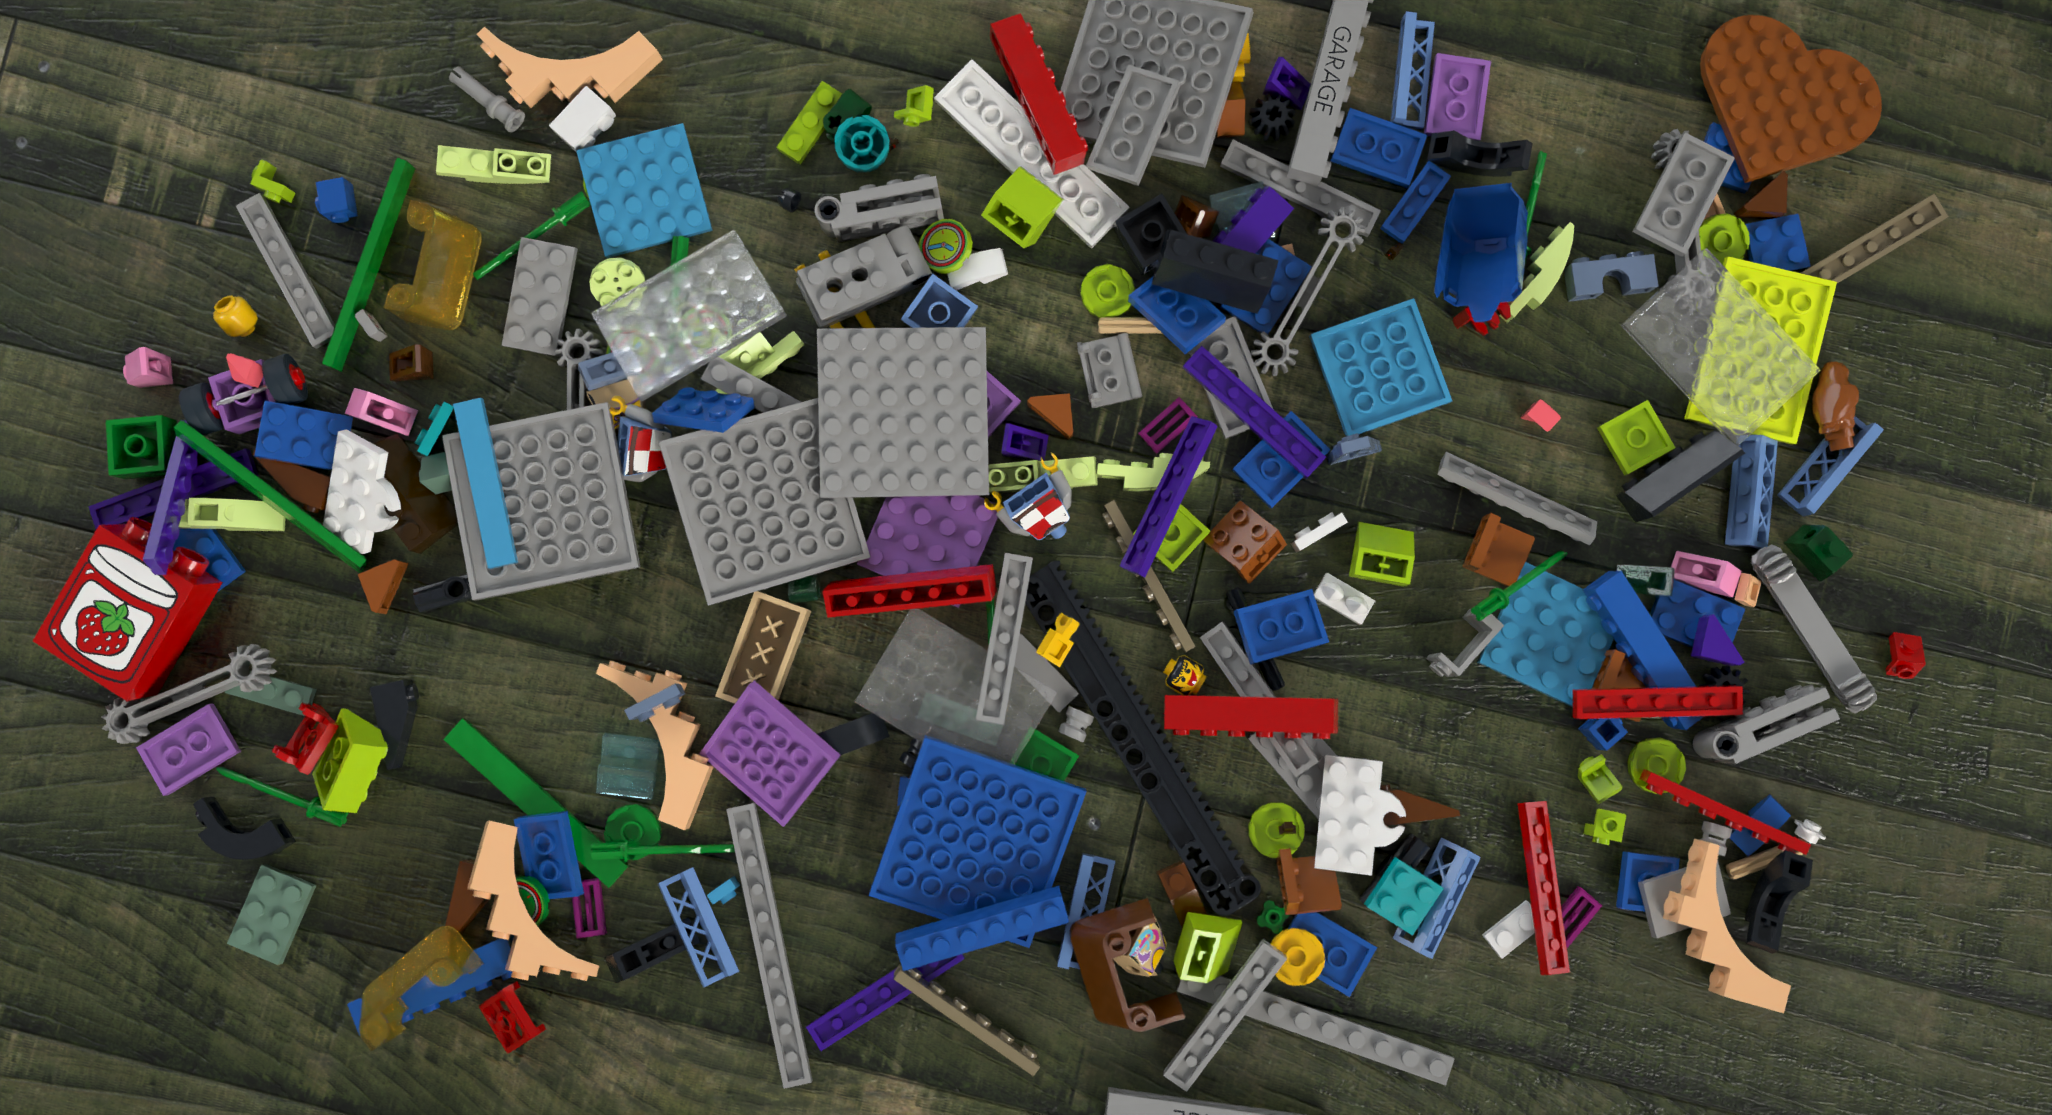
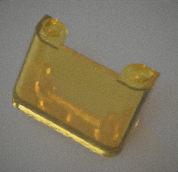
(442, 271)
(439, 956)

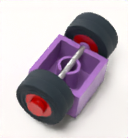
(239, 405)

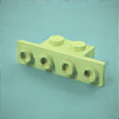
(759, 357)

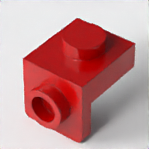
(1906, 655)

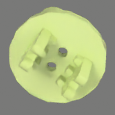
(605, 286)

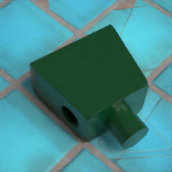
(1820, 553)

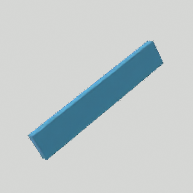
(485, 483)

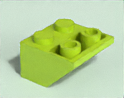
(1022, 207)
(1383, 554)
(1206, 947)

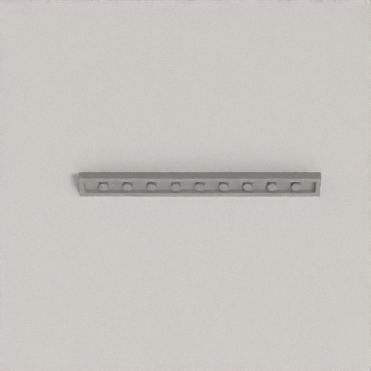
(769, 945)
(1334, 1031)

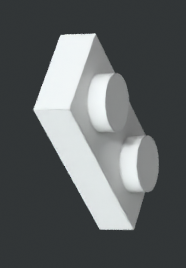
(1327, 525)
(1511, 930)

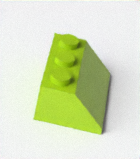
(349, 763)

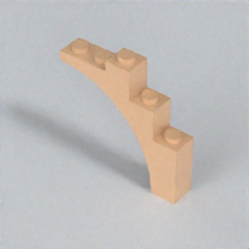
(609, 72)
(684, 774)
(1710, 940)
(530, 948)

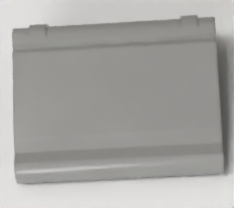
(1109, 370)

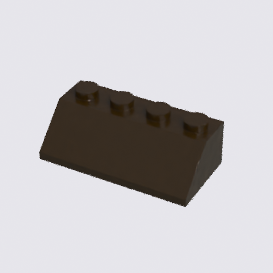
(423, 514)

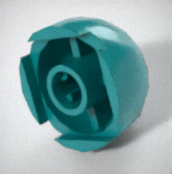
(862, 143)

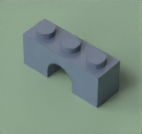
(1635, 274)

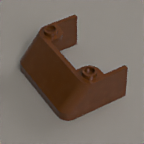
(1095, 944)

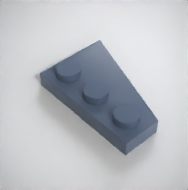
(1353, 447)

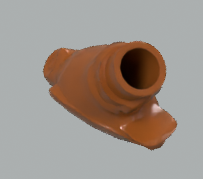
(1835, 405)

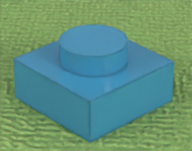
(724, 892)

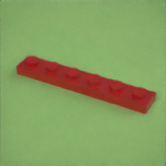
(1657, 702)
(1733, 818)
(1543, 888)

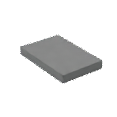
(1656, 891)

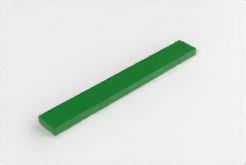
(369, 264)
(270, 496)
(528, 794)

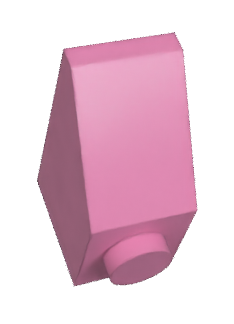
(147, 368)
(381, 411)
(1706, 573)

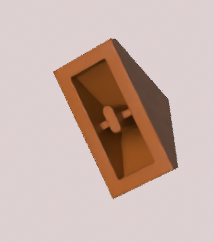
(1233, 116)
(1055, 411)
(382, 584)

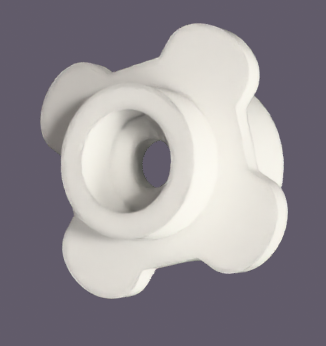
(1809, 831)

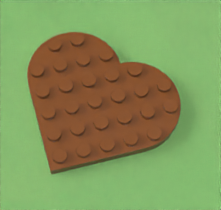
(1782, 101)

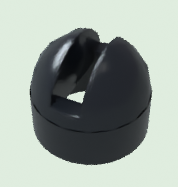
(790, 199)

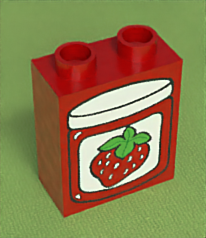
(121, 618)

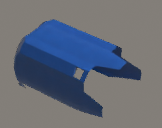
(1479, 250)

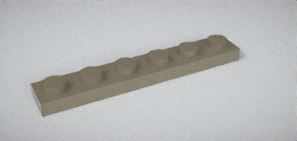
(1879, 241)
(1153, 588)
(976, 1024)

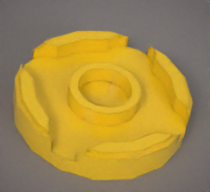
(1303, 954)

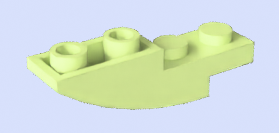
(493, 166)
(1547, 268)
(1017, 475)
(1138, 476)
(230, 515)

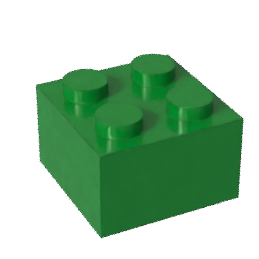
(139, 446)

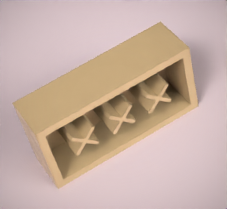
(764, 647)

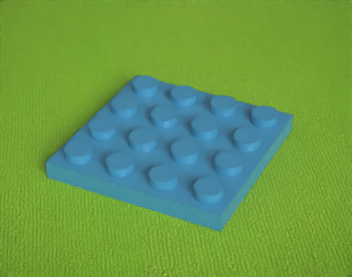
(644, 190)
(1380, 368)
(1548, 638)

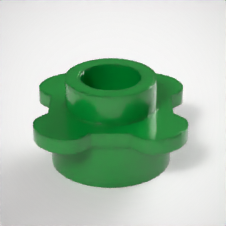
(1265, 917)

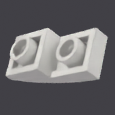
(981, 267)

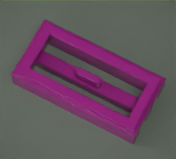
(1150, 441)
(1569, 903)
(580, 933)

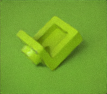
(918, 106)
(262, 180)
(1598, 778)
(1606, 827)

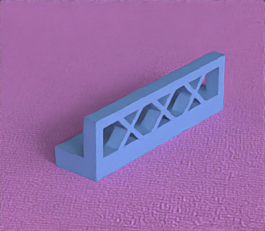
(1406, 72)
(1830, 476)
(1750, 492)
(1078, 903)
(1442, 910)
(709, 926)

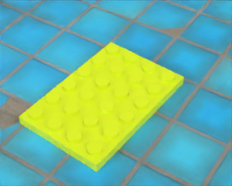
(1801, 309)

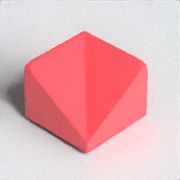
(245, 370)
(1542, 414)

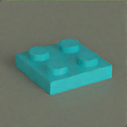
(428, 437)
(1403, 896)

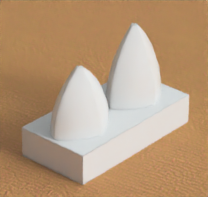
(1343, 598)

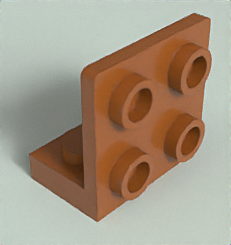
(1245, 541)
(1498, 550)
(1616, 674)
(1306, 887)

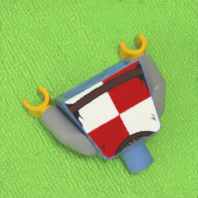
(639, 441)
(1038, 507)

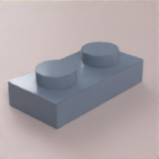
(601, 371)
(645, 708)

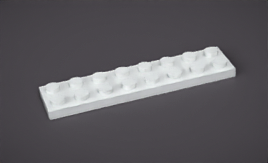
(1006, 134)

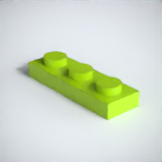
(809, 123)

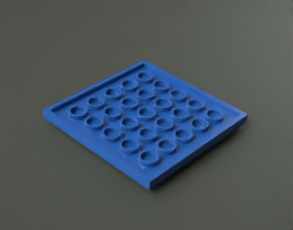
(974, 833)

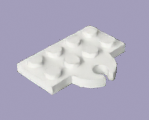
(359, 492)
(1353, 815)

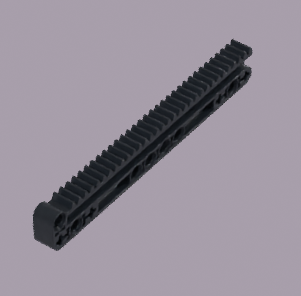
(1172, 796)

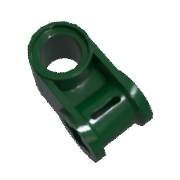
(847, 106)

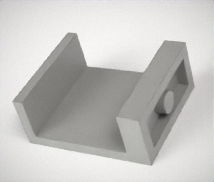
(1487, 631)

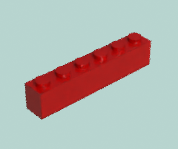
(1038, 94)
(910, 591)
(1251, 714)

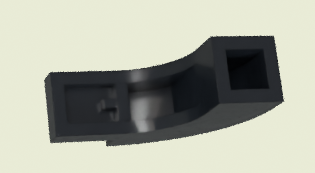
(1478, 158)
(855, 734)
(235, 843)
(1771, 897)

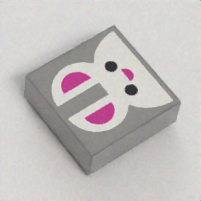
(370, 325)

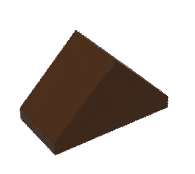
(1768, 202)
(1196, 217)
(411, 364)

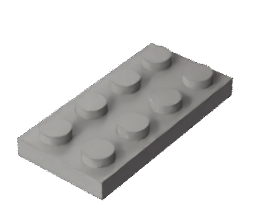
(1133, 125)
(1683, 194)
(539, 296)
(1230, 348)
(1309, 783)

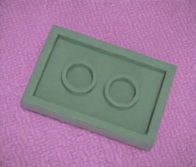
(271, 914)

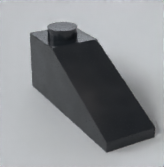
(395, 714)
(647, 952)

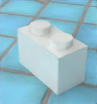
(583, 120)

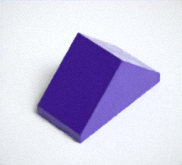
(1288, 83)
(1024, 443)
(1713, 643)

